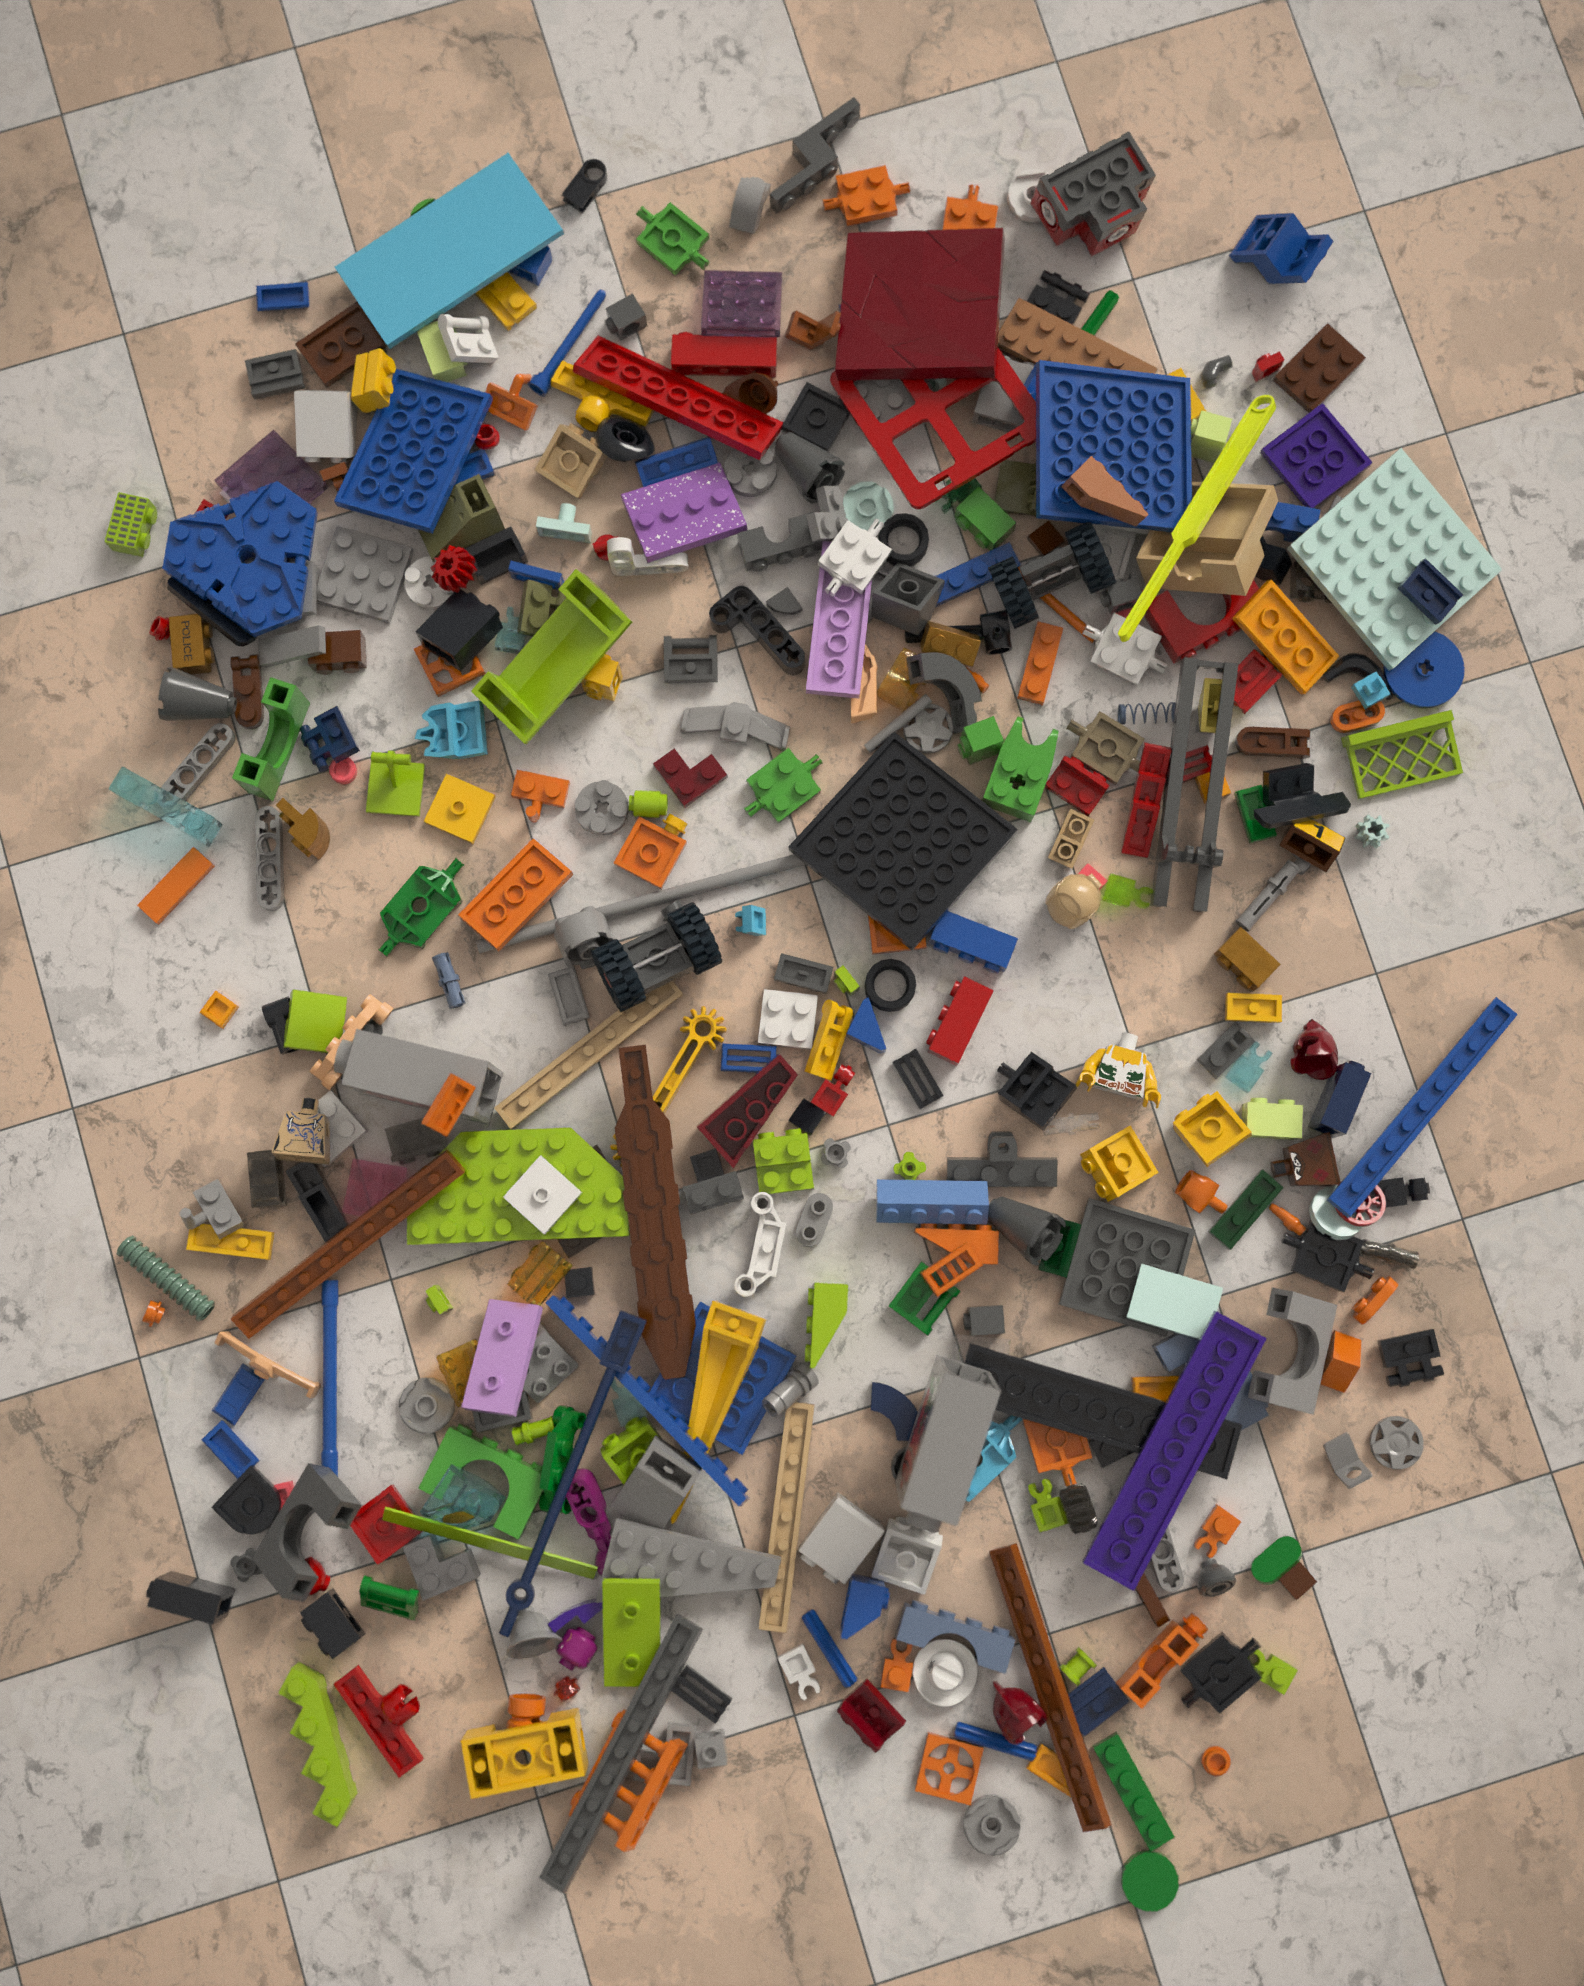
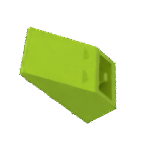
(829, 1310)

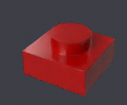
(1267, 365)

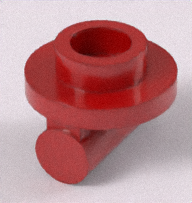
(600, 546)

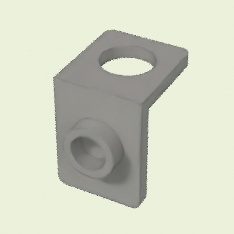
(1345, 1459)

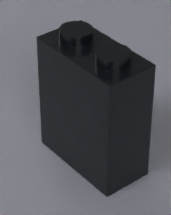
(460, 629)
(190, 1597)

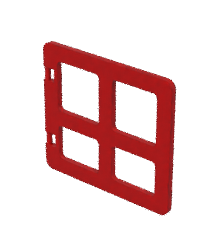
(931, 408)

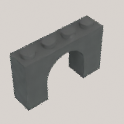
(280, 1550)

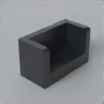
(495, 554)

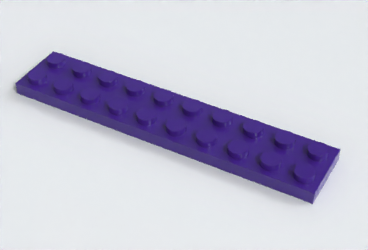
(1174, 1450)

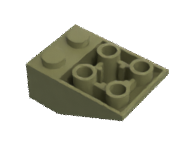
(465, 518)

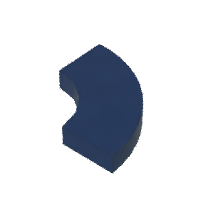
(895, 1407)

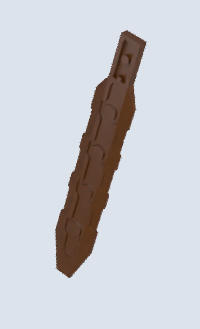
(654, 1219)

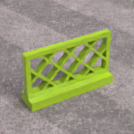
(1397, 731)

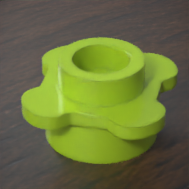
(909, 1160)

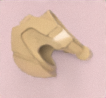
(1074, 900)

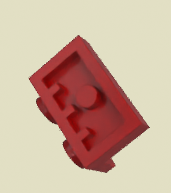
(1077, 785)

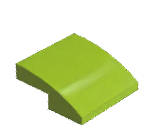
(314, 1020)

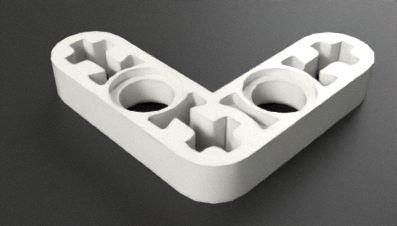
(625, 563)

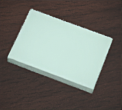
(1173, 1301)

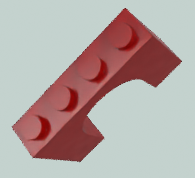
(1183, 637)

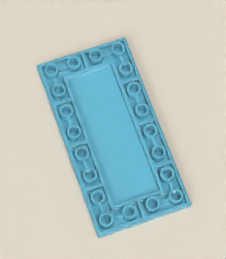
(449, 250)

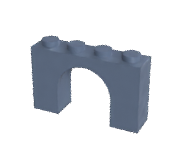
(1176, 1351)

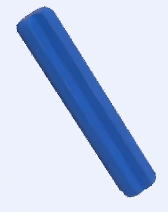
(829, 1648)
(994, 1741)

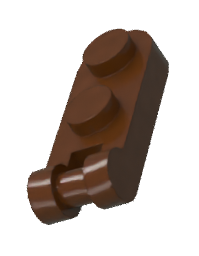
(248, 691)
(1273, 742)

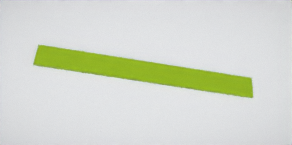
(487, 1542)

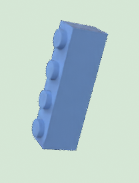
(932, 1201)

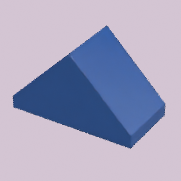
(866, 1029)

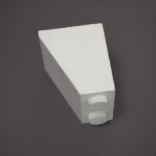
(325, 425)
(840, 1539)

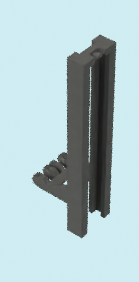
(1207, 855)

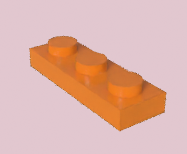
(1040, 663)

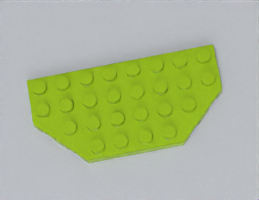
(493, 1161)

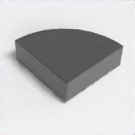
(784, 603)

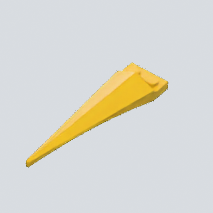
(725, 1355)

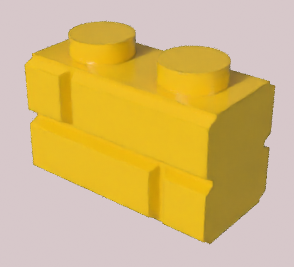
(372, 380)

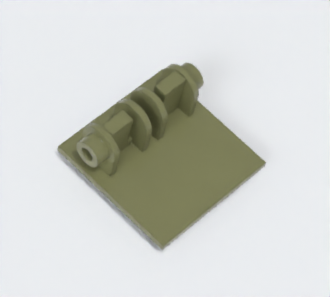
(1017, 487)

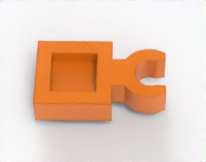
(1219, 1527)
(896, 1670)

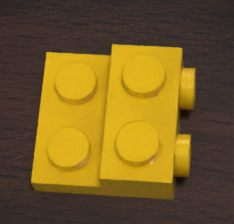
(1211, 1128)
(1118, 1164)

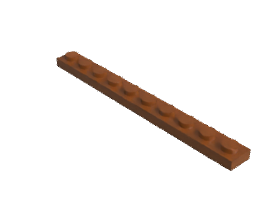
(348, 1243)
(1050, 1688)

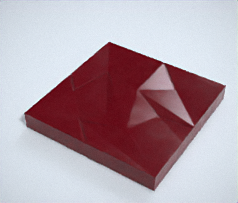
(920, 304)

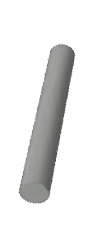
(898, 723)

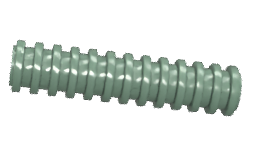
(165, 1278)

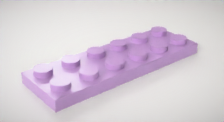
(837, 639)

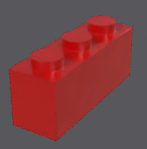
(959, 1020)

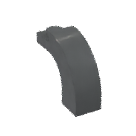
(952, 679)

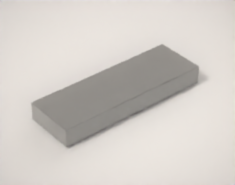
(292, 646)

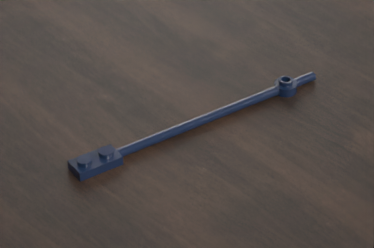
(615, 1358)

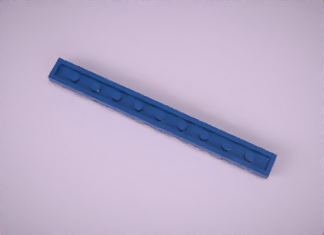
(1421, 1107)
(656, 1407)

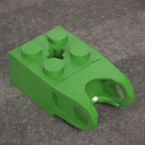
(1023, 764)

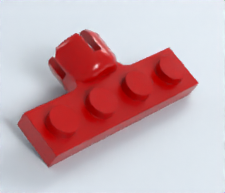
(383, 1718)

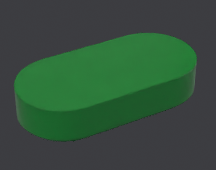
(1276, 1560)

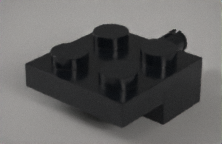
(1035, 1090)

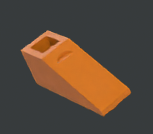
(982, 1240)

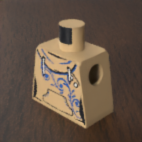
(304, 1135)

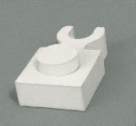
(798, 1667)

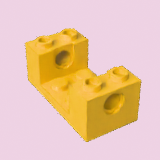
(554, 1746)

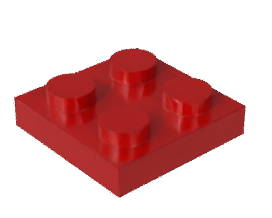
(380, 1536)

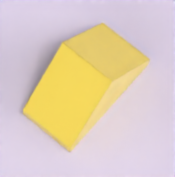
(1209, 705)

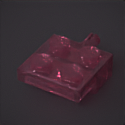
(369, 1184)

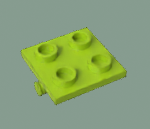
(395, 785)

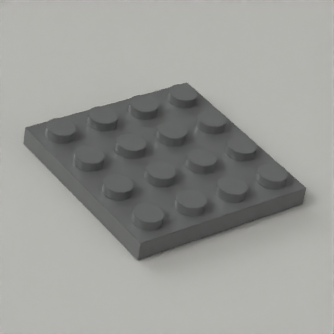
(1110, 1255)

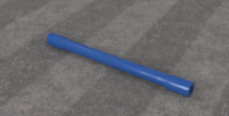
(329, 1453)

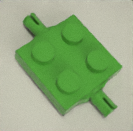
(672, 238)
(783, 785)

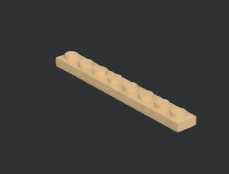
(584, 1055)
(787, 1514)

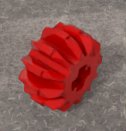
(453, 569)

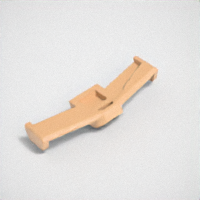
(866, 705)
(266, 1367)

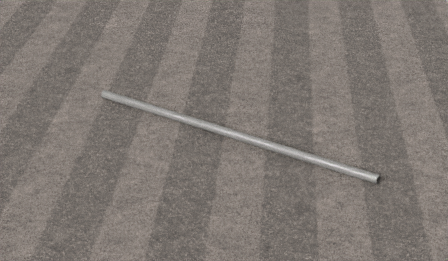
(661, 897)

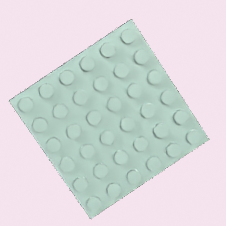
(1375, 541)

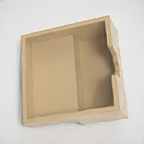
(1226, 550)

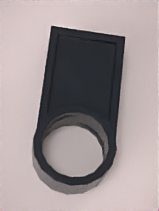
(582, 190)

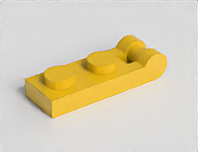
(829, 1040)

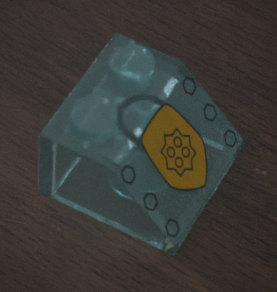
(463, 1499)

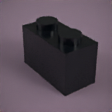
(331, 1624)

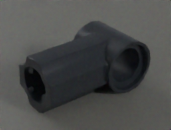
(276, 1015)

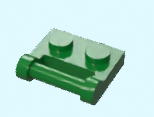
(914, 1296)
(389, 1598)

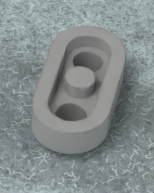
(814, 1219)

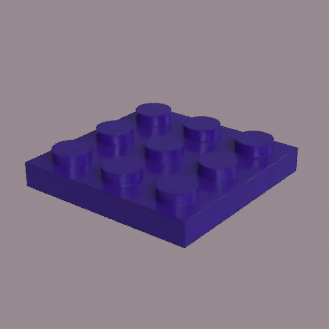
(1316, 457)

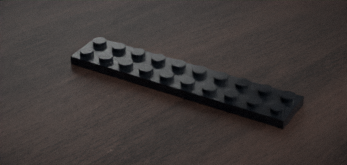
(1088, 1406)

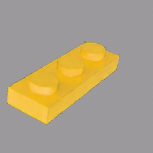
(238, 1243)

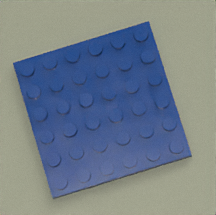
(1125, 421)

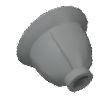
(531, 1635)

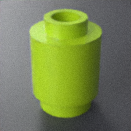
(648, 803)

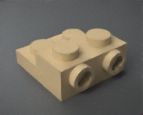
(571, 459)

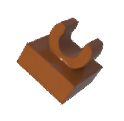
(335, 474)

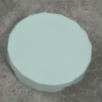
(866, 503)
(1328, 1220)

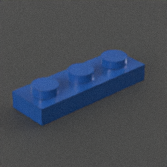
(676, 461)

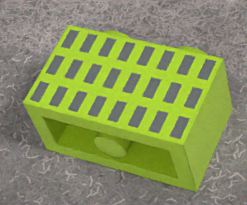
(131, 524)

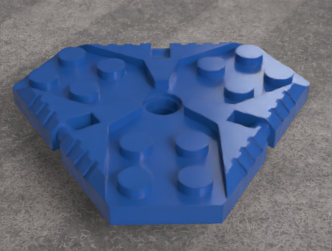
(211, 552)

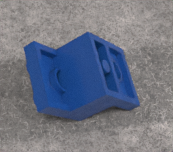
(1281, 248)

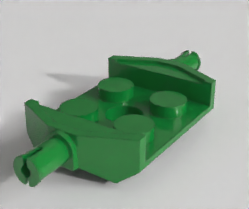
(413, 927)

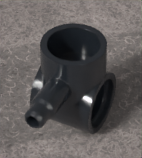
(996, 632)

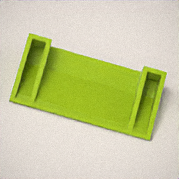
(554, 658)

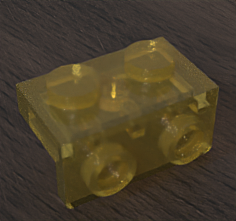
(456, 1368)

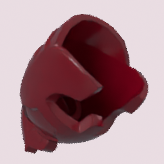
(1315, 1052)
(1016, 1712)

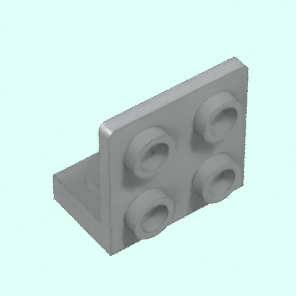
(547, 1366)

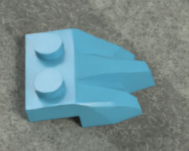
(455, 730)

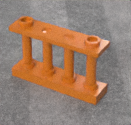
(645, 1803)

